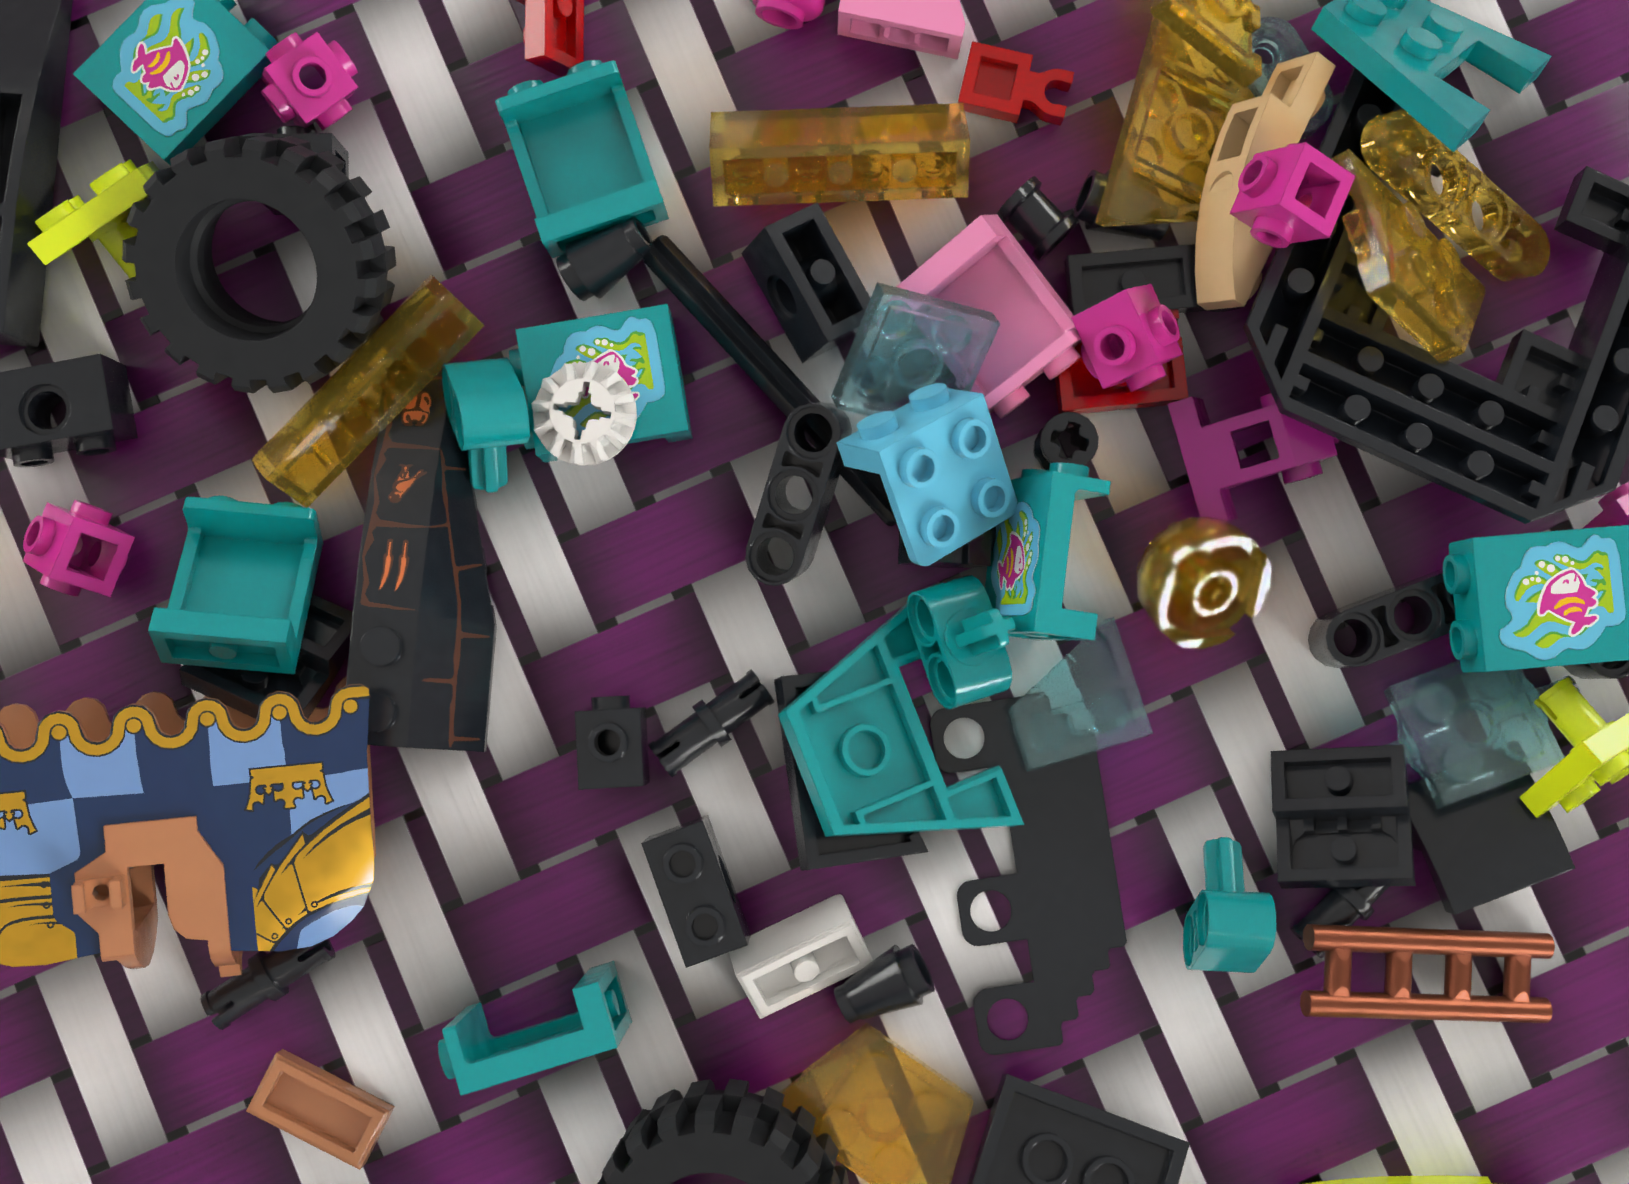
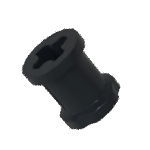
(1037, 218)
(1082, 436)

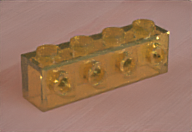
(839, 154)

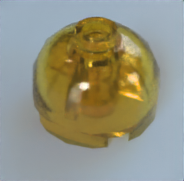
(1201, 580)

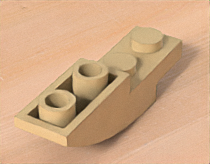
(1225, 252)

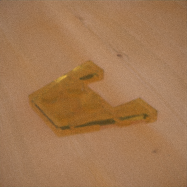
(884, 1110)

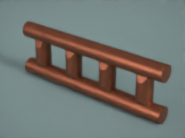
(1399, 947)

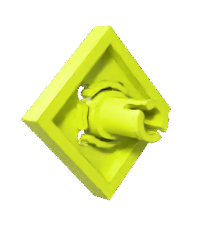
(99, 218)
(1597, 753)

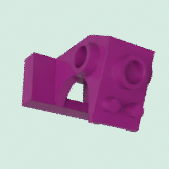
(1214, 458)

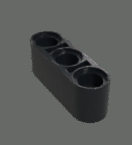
(776, 514)
(1375, 623)

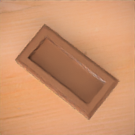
(320, 1108)

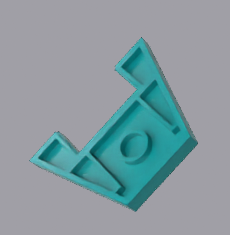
(1415, 45)
(870, 755)

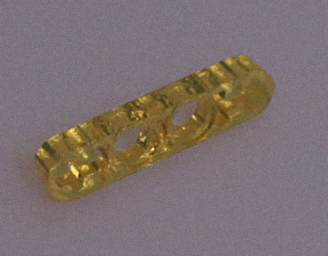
(1402, 155)

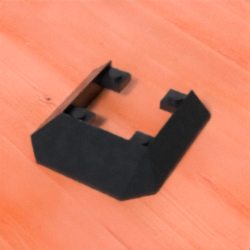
(1519, 444)

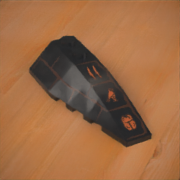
(423, 590)

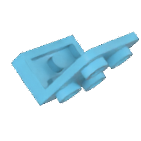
(936, 468)

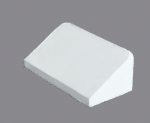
(800, 956)

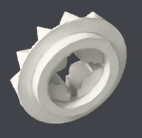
(601, 437)

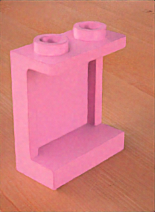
(995, 274)

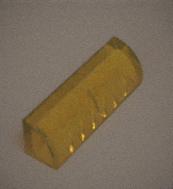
(367, 392)

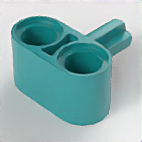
(486, 416)
(961, 641)
(1225, 924)

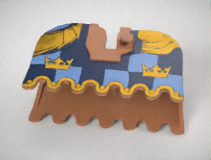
(251, 816)

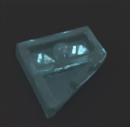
(1081, 704)

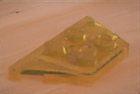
(1167, 134)
(1408, 268)

